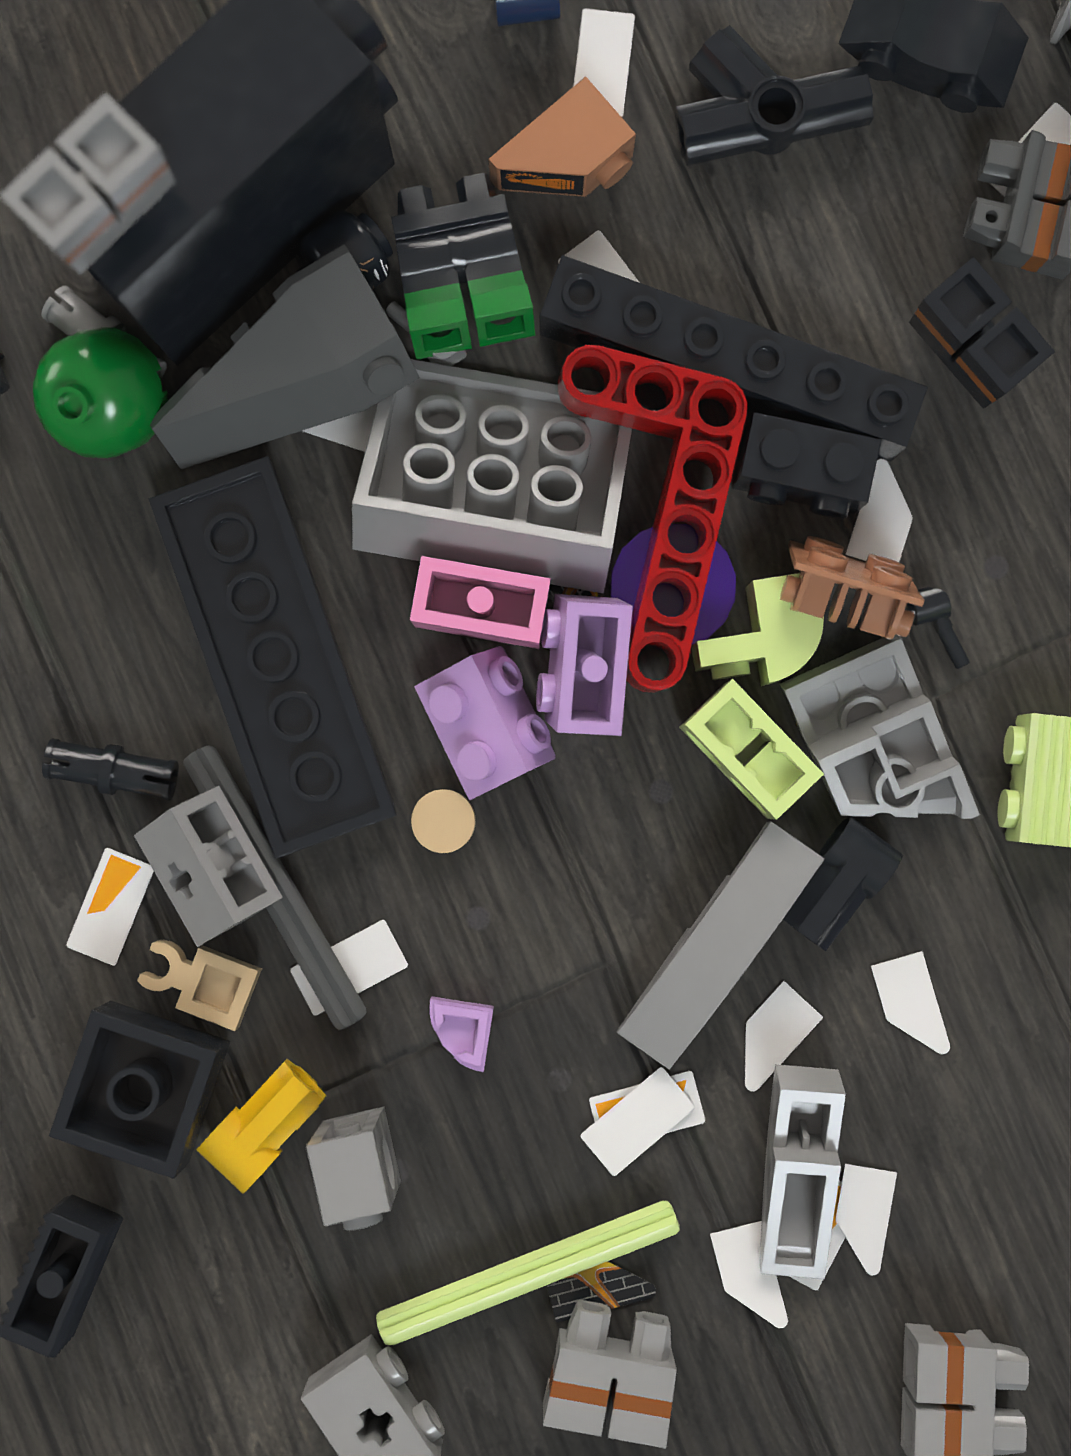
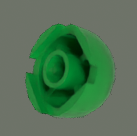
(98, 392)

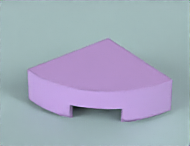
(462, 1029)

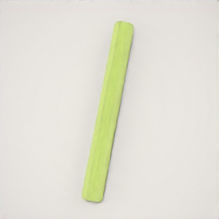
(527, 1273)

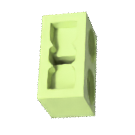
(751, 750)

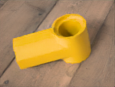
(253, 1135)

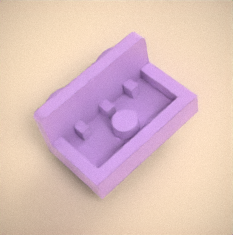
(485, 721)

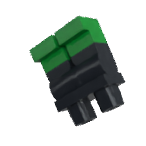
(457, 246)

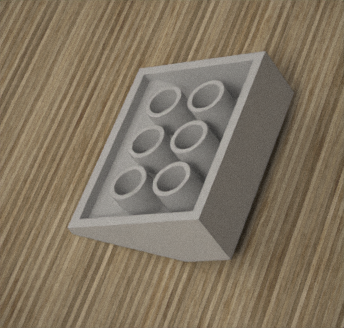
(491, 478)

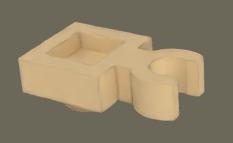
(210, 985)

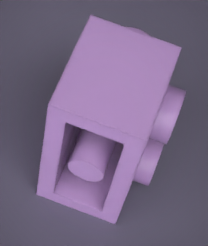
(586, 664)

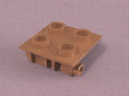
(882, 577)

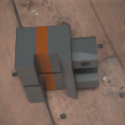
(1035, 219)

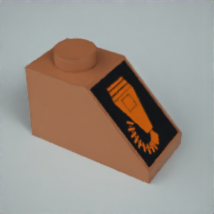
(567, 148)

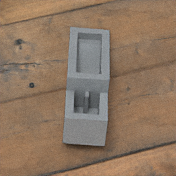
(801, 1171)

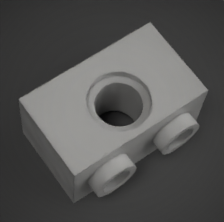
(354, 1168)

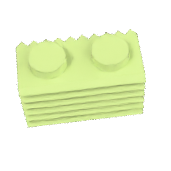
(1040, 786)

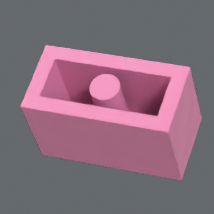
(480, 602)

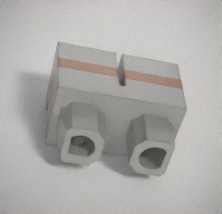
(116, 184)
(588, 1360)
(953, 1394)

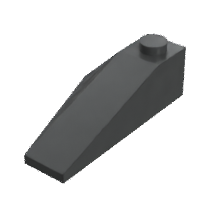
(301, 365)

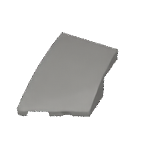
(877, 736)

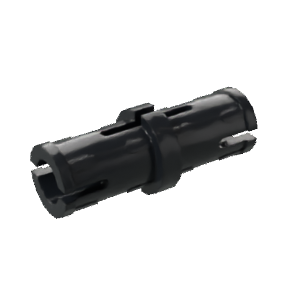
(110, 769)

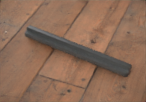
(290, 912)

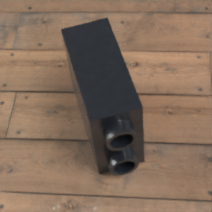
(267, 134)

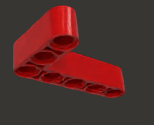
(678, 500)

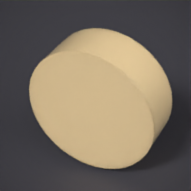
(443, 821)

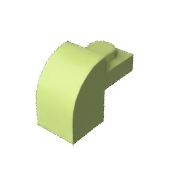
(778, 642)

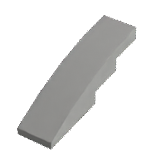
(720, 945)

